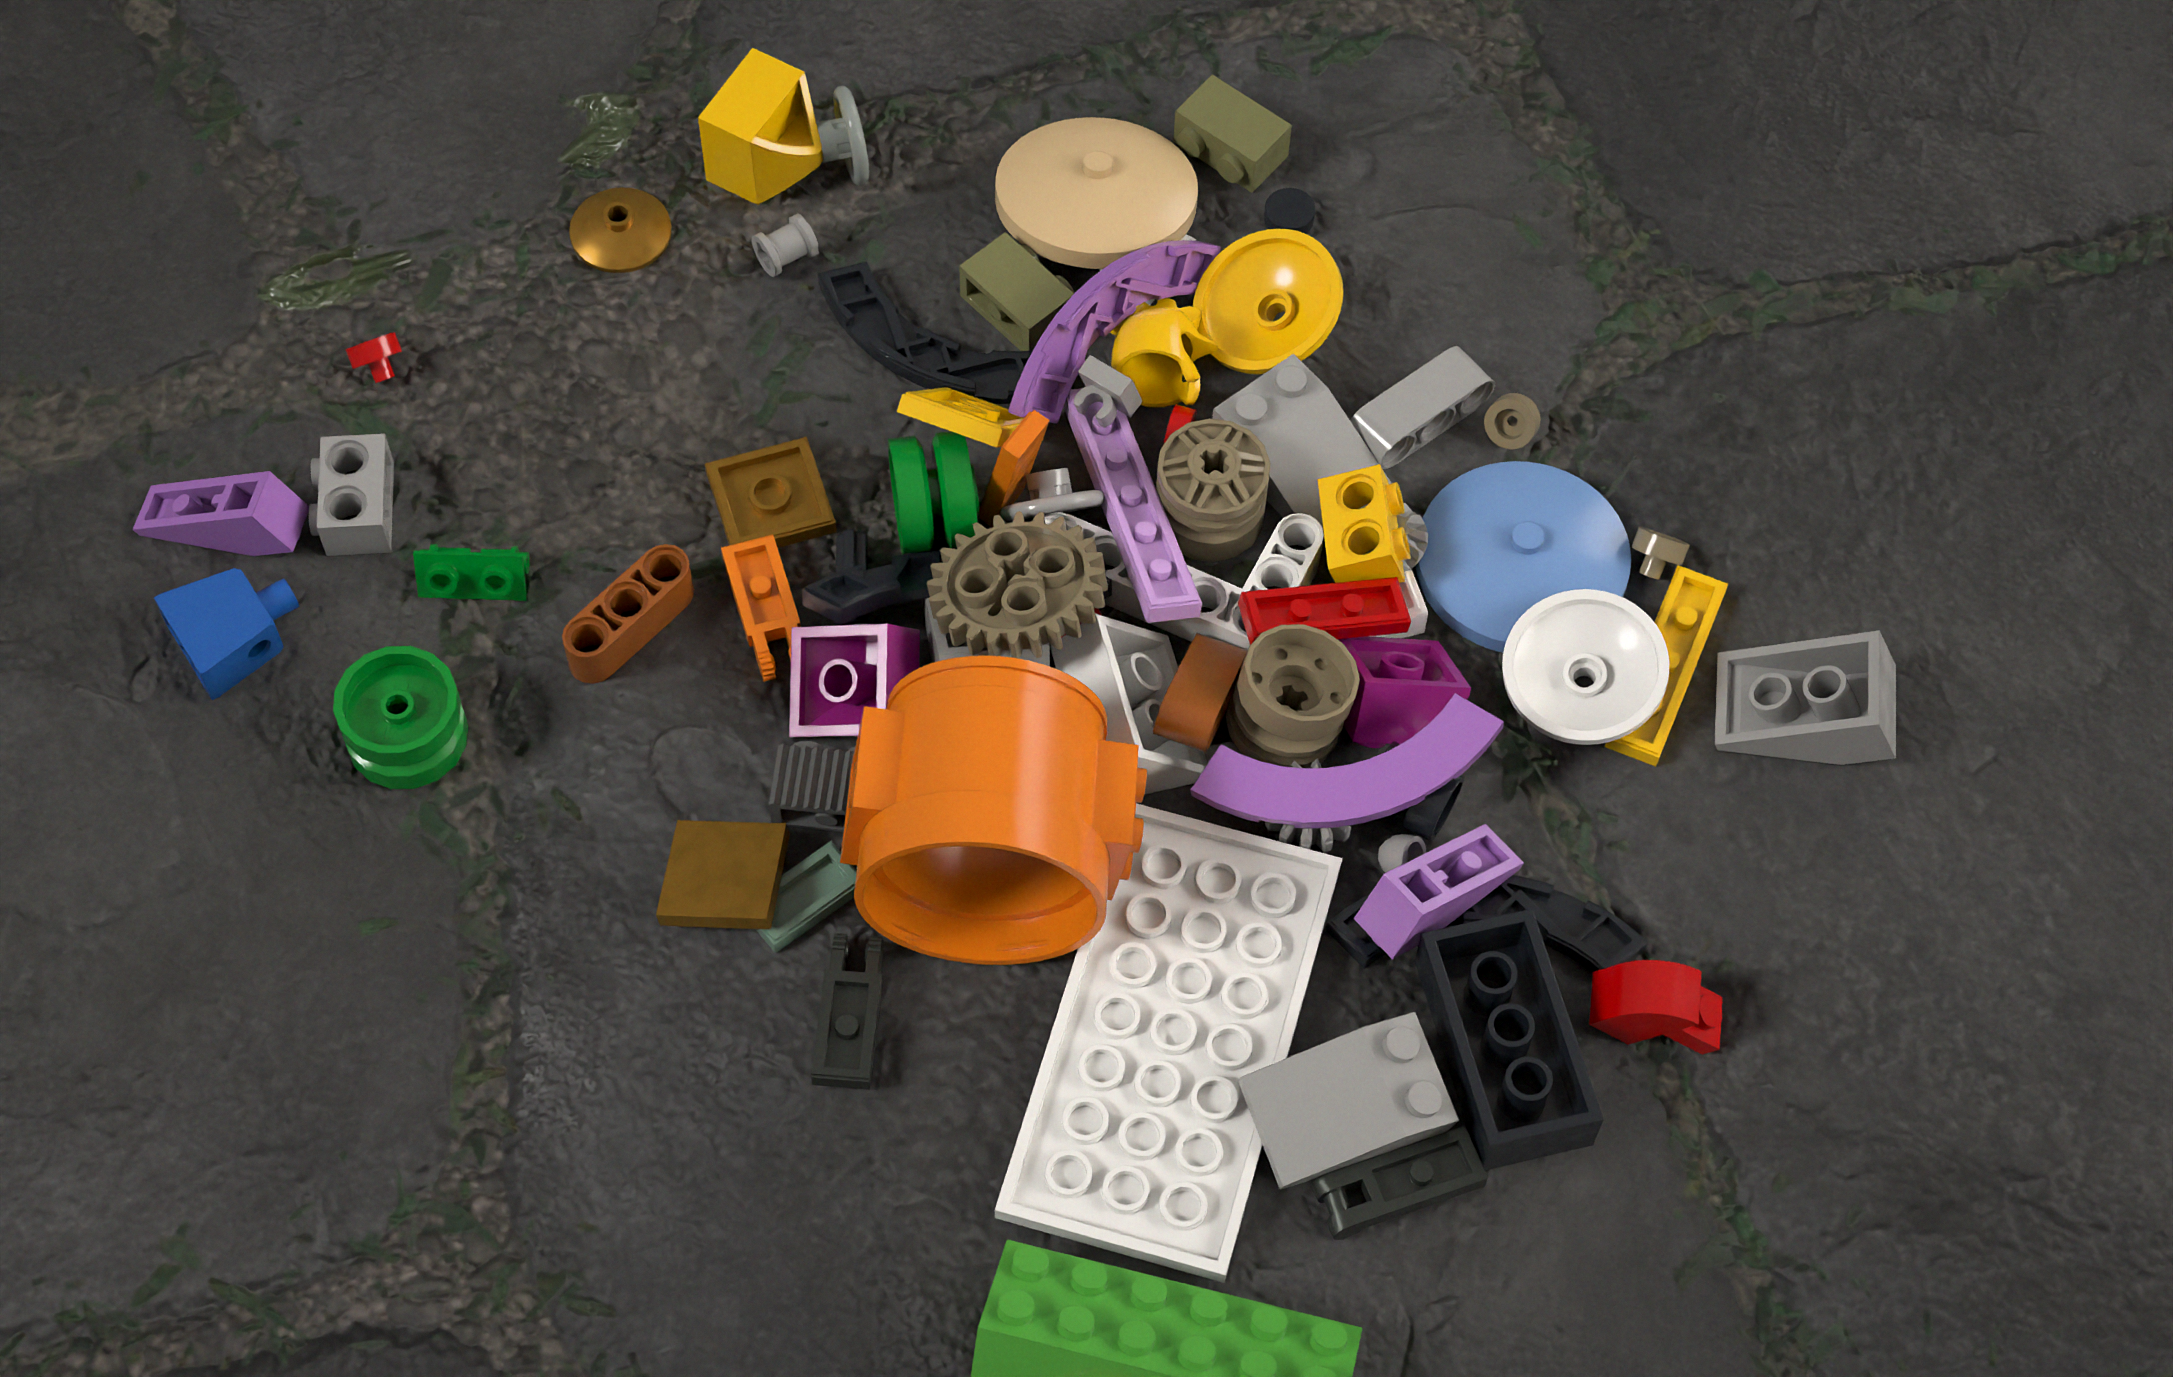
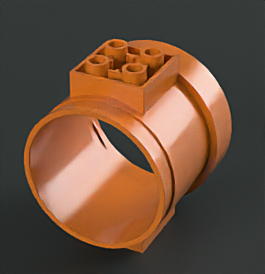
(990, 812)

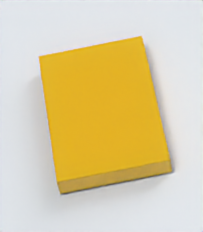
(960, 414)

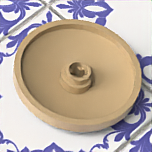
(1094, 190)

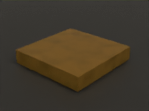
(771, 493)
(723, 874)

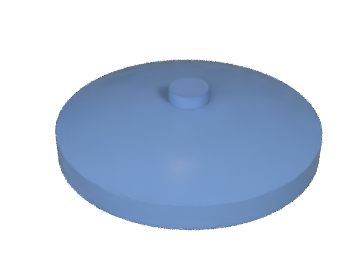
(1513, 539)

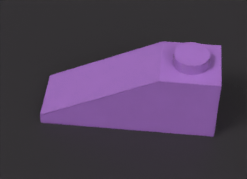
(228, 513)
(1435, 889)

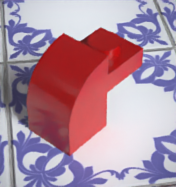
(1653, 1000)

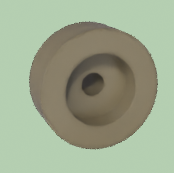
(1512, 421)
(1658, 550)

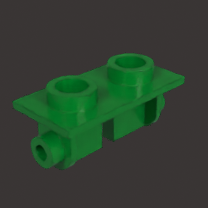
(471, 575)

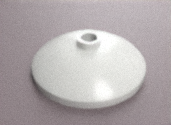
(1590, 637)

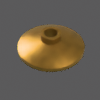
(622, 244)

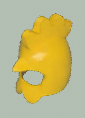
(1158, 348)

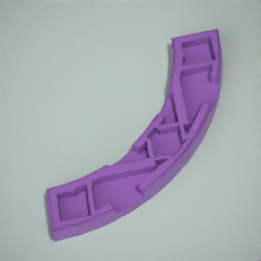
(1096, 309)
(1351, 791)

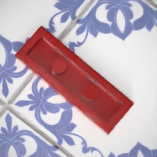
(1338, 608)

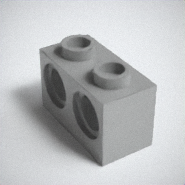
(362, 493)

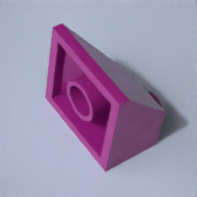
(844, 670)
(1399, 688)

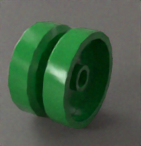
(939, 492)
(401, 717)

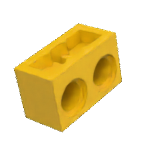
(1354, 531)

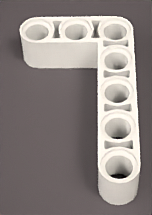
(1275, 567)

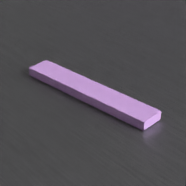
(1135, 515)

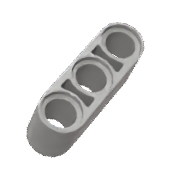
(1422, 406)

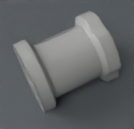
(785, 245)

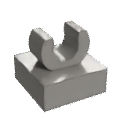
(1110, 388)

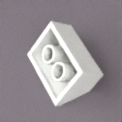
(1130, 676)

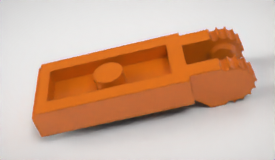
(761, 597)

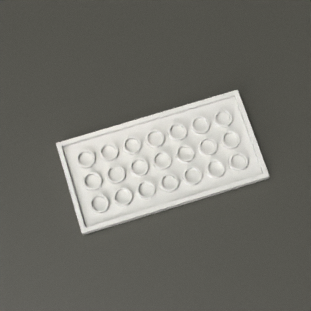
(1181, 993)

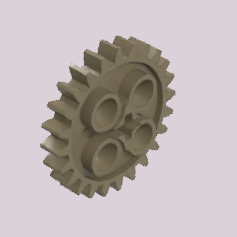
(1017, 586)

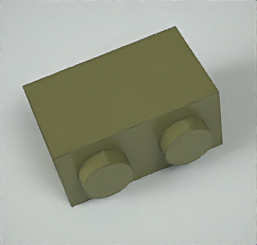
(1231, 133)
(1013, 290)

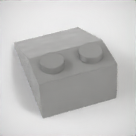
(1302, 434)
(1809, 700)
(1348, 1100)

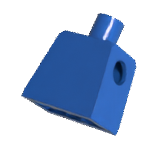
(226, 626)

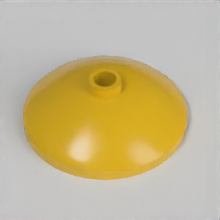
(1254, 283)

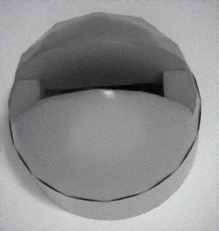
(1400, 850)

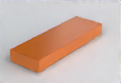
(1012, 465)

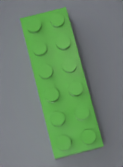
(1100, 1320)

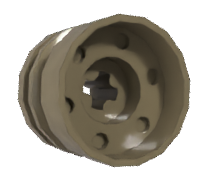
(1213, 488)
(1292, 696)

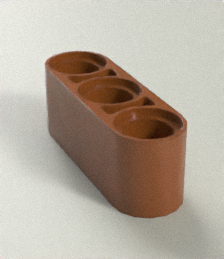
(632, 591)
(1200, 693)

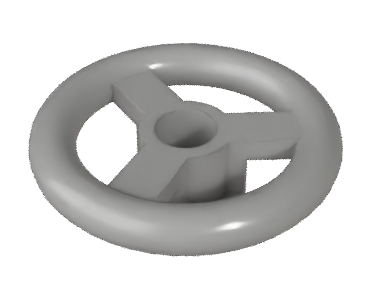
(1052, 493)

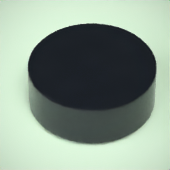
(1289, 210)

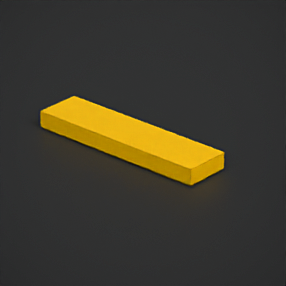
(1685, 626)

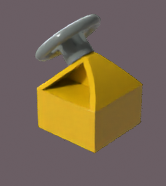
(765, 135)

